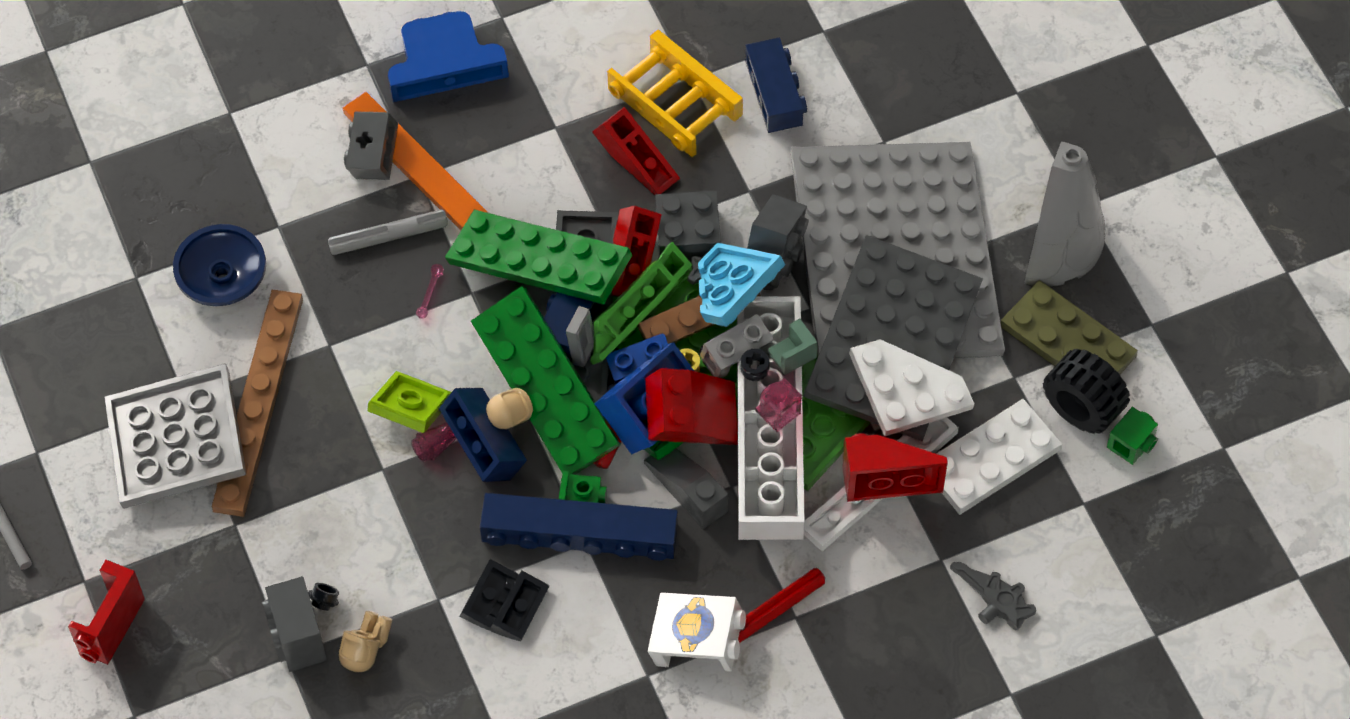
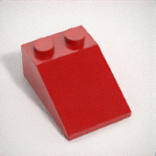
(691, 407)
(888, 468)

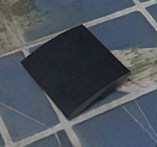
(504, 601)

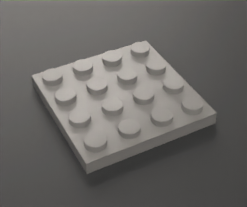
(174, 436)

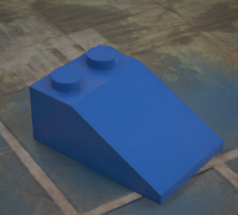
(626, 402)

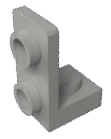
(729, 346)

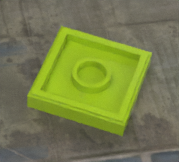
(408, 401)

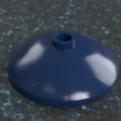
(216, 252)

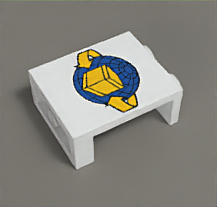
(696, 628)

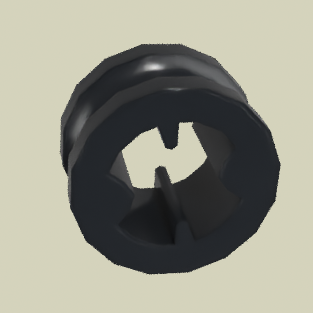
(747, 360)

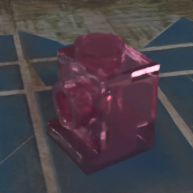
(777, 399)

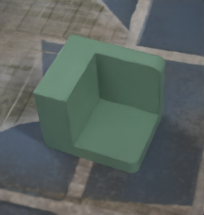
(794, 350)

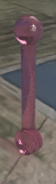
(436, 271)

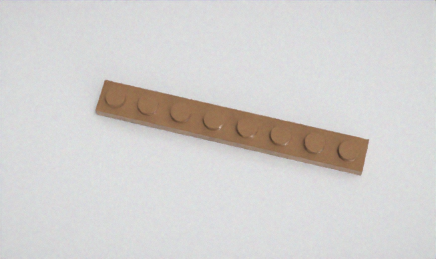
(260, 396)

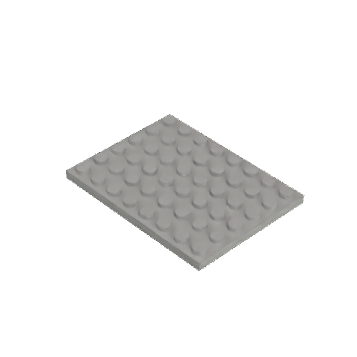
(903, 195)

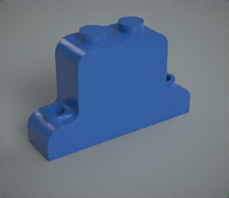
(444, 57)

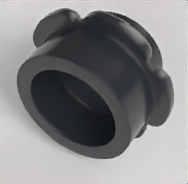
(324, 596)

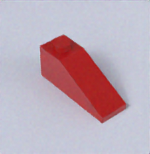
(635, 151)
(638, 231)

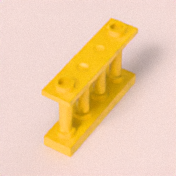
(685, 68)

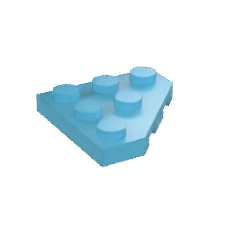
(732, 280)

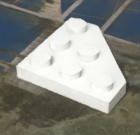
(907, 388)

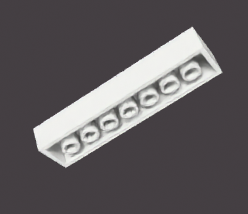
(767, 459)

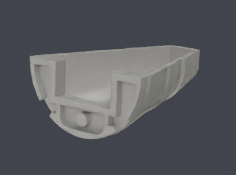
(1070, 221)

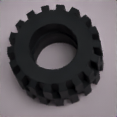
(1086, 391)

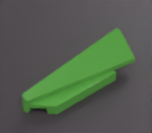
(638, 301)

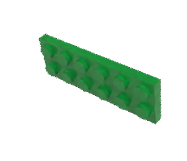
(539, 256)
(538, 365)

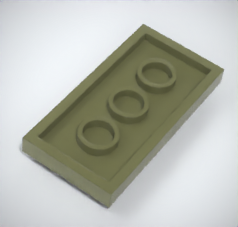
(1056, 326)

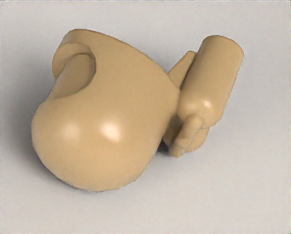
(509, 408)
(361, 646)

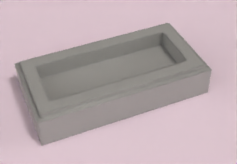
(580, 336)

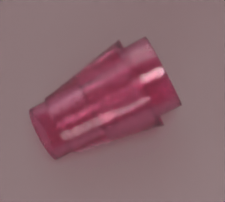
(433, 442)

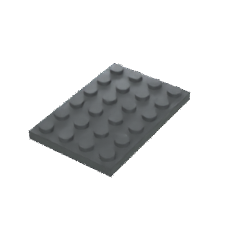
(897, 300)

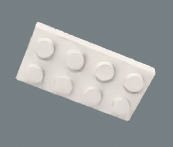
(996, 455)

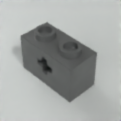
(371, 145)

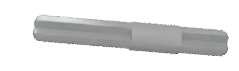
(387, 232)

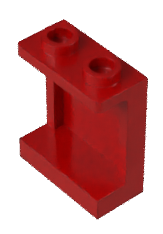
(113, 617)

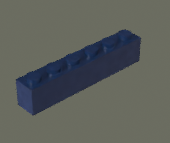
(579, 526)

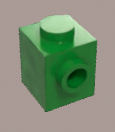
(1133, 435)

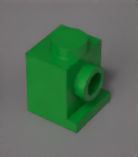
(582, 488)

